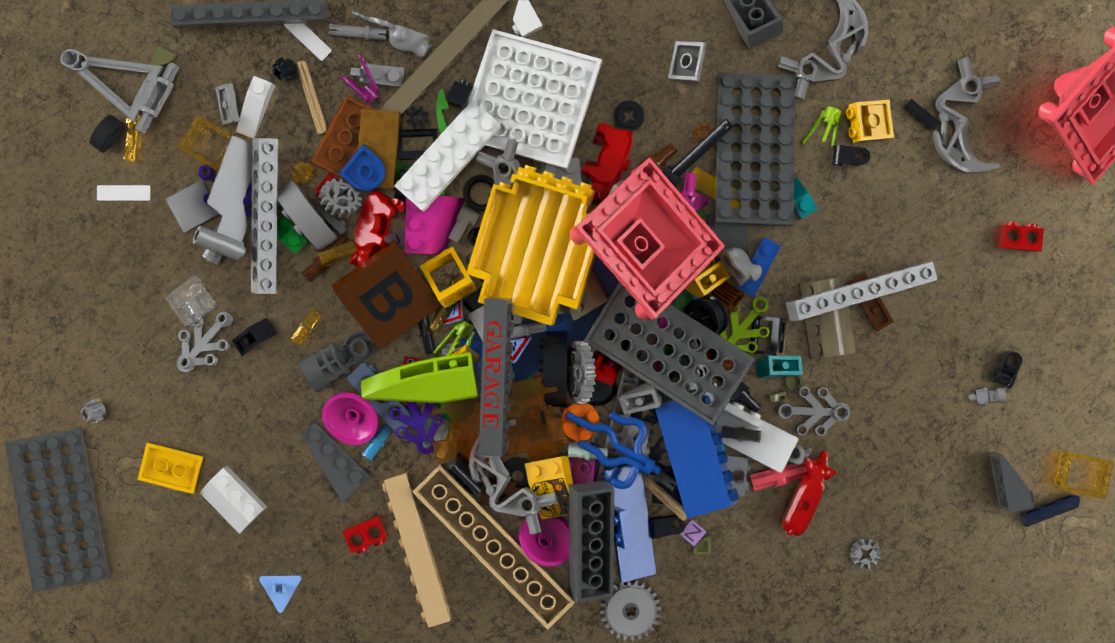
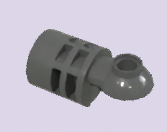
(334, 361)

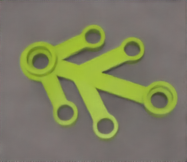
(741, 331)

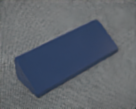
(1050, 510)

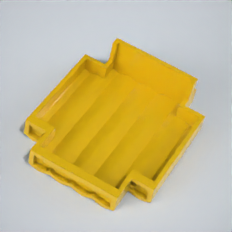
(528, 247)

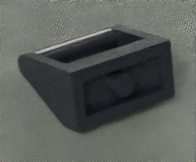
(413, 155)
(777, 336)
(460, 471)

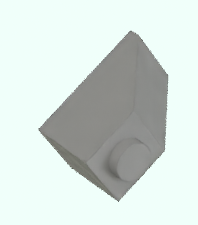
(641, 398)

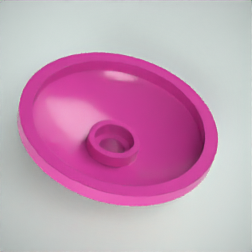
(347, 425)
(556, 539)

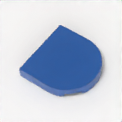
(364, 170)

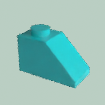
(803, 201)
(779, 367)

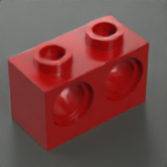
(1021, 242)
(363, 530)

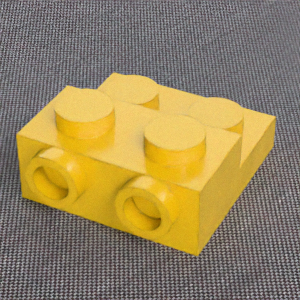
(870, 120)

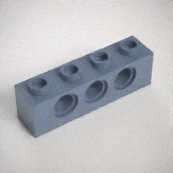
(383, 408)

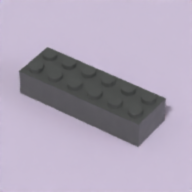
(591, 541)

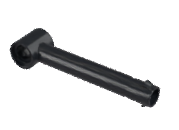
(673, 174)

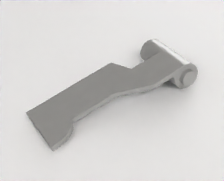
(227, 200)

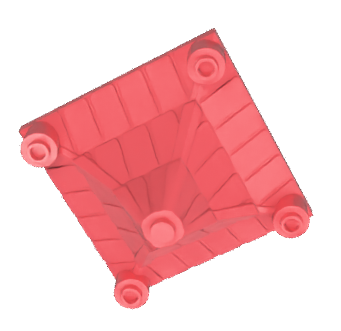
(1087, 113)
(649, 238)

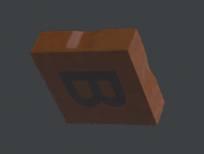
(386, 295)

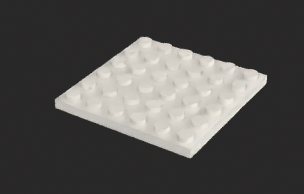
(535, 95)

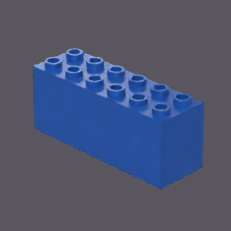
(696, 459)

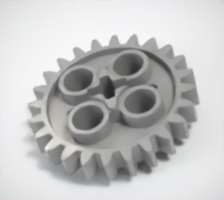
(580, 372)

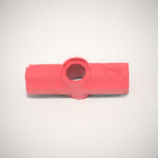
(774, 478)

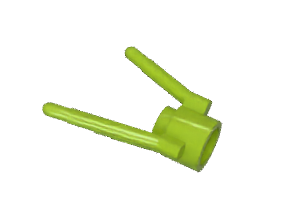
(831, 117)
(463, 330)

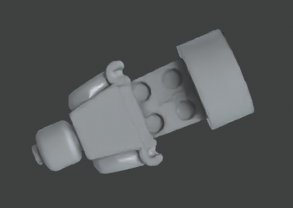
(983, 396)
(656, 452)

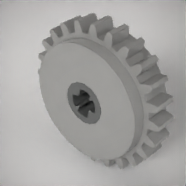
(631, 623)

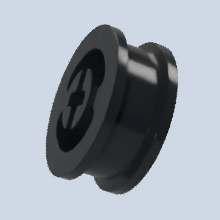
(709, 305)

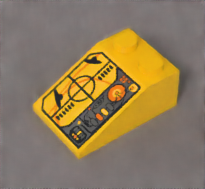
(550, 477)

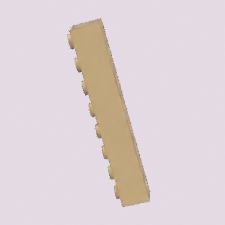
(418, 550)

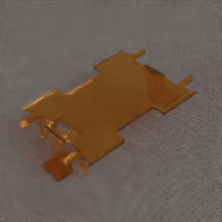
(527, 435)

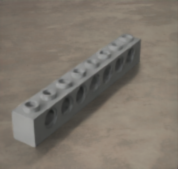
(264, 215)
(861, 291)

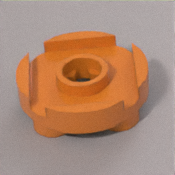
(571, 429)

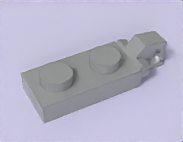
(381, 74)

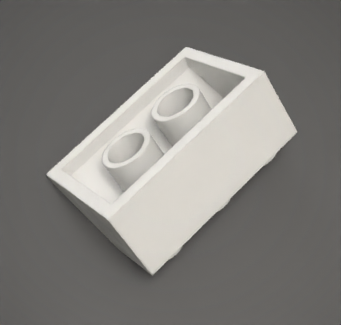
(233, 499)

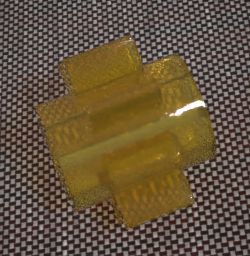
(303, 172)

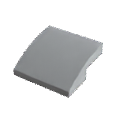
(190, 208)

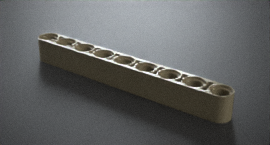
(444, 56)

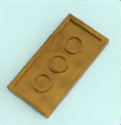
(381, 134)

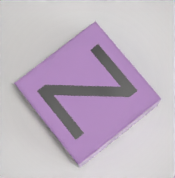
(693, 532)

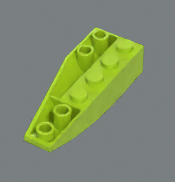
(426, 381)

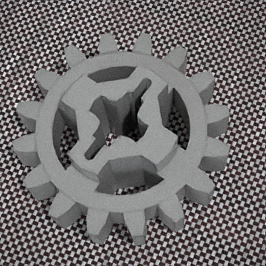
(340, 198)

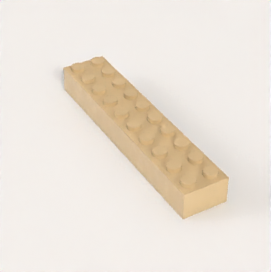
(493, 546)

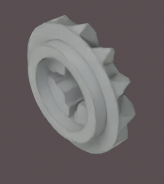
(866, 544)

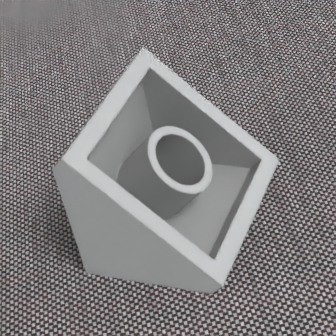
(687, 61)

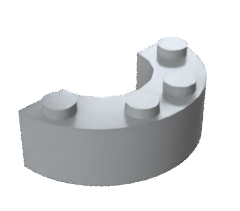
(305, 216)

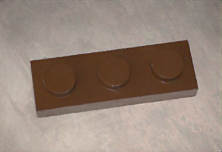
(874, 308)

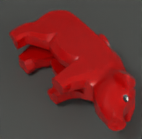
(611, 160)
(373, 225)
(807, 495)

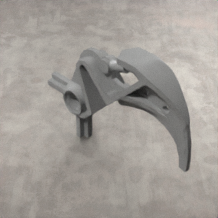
(820, 69)
(959, 94)
(507, 158)
(514, 504)

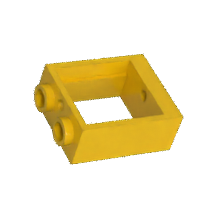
(456, 291)

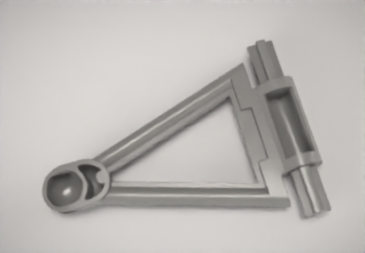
(150, 96)

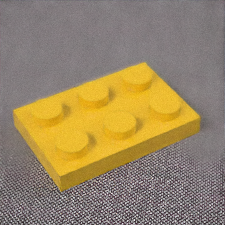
(170, 468)

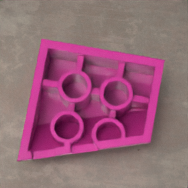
(429, 230)

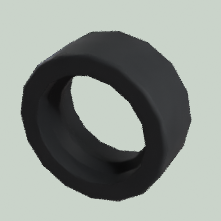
(106, 133)
(466, 191)

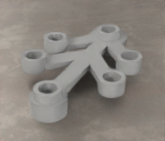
(202, 344)
(817, 411)

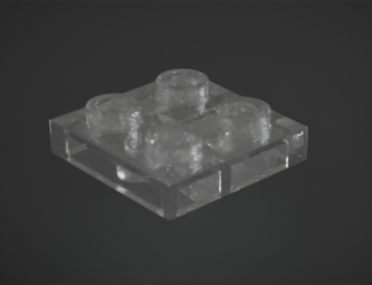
(191, 301)

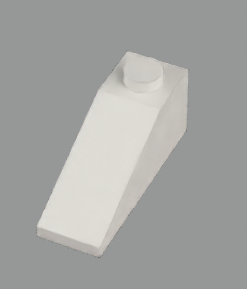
(254, 106)

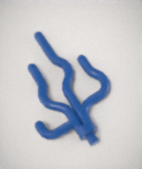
(638, 460)

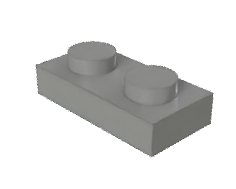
(227, 104)

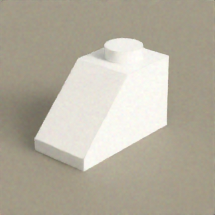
(525, 19)

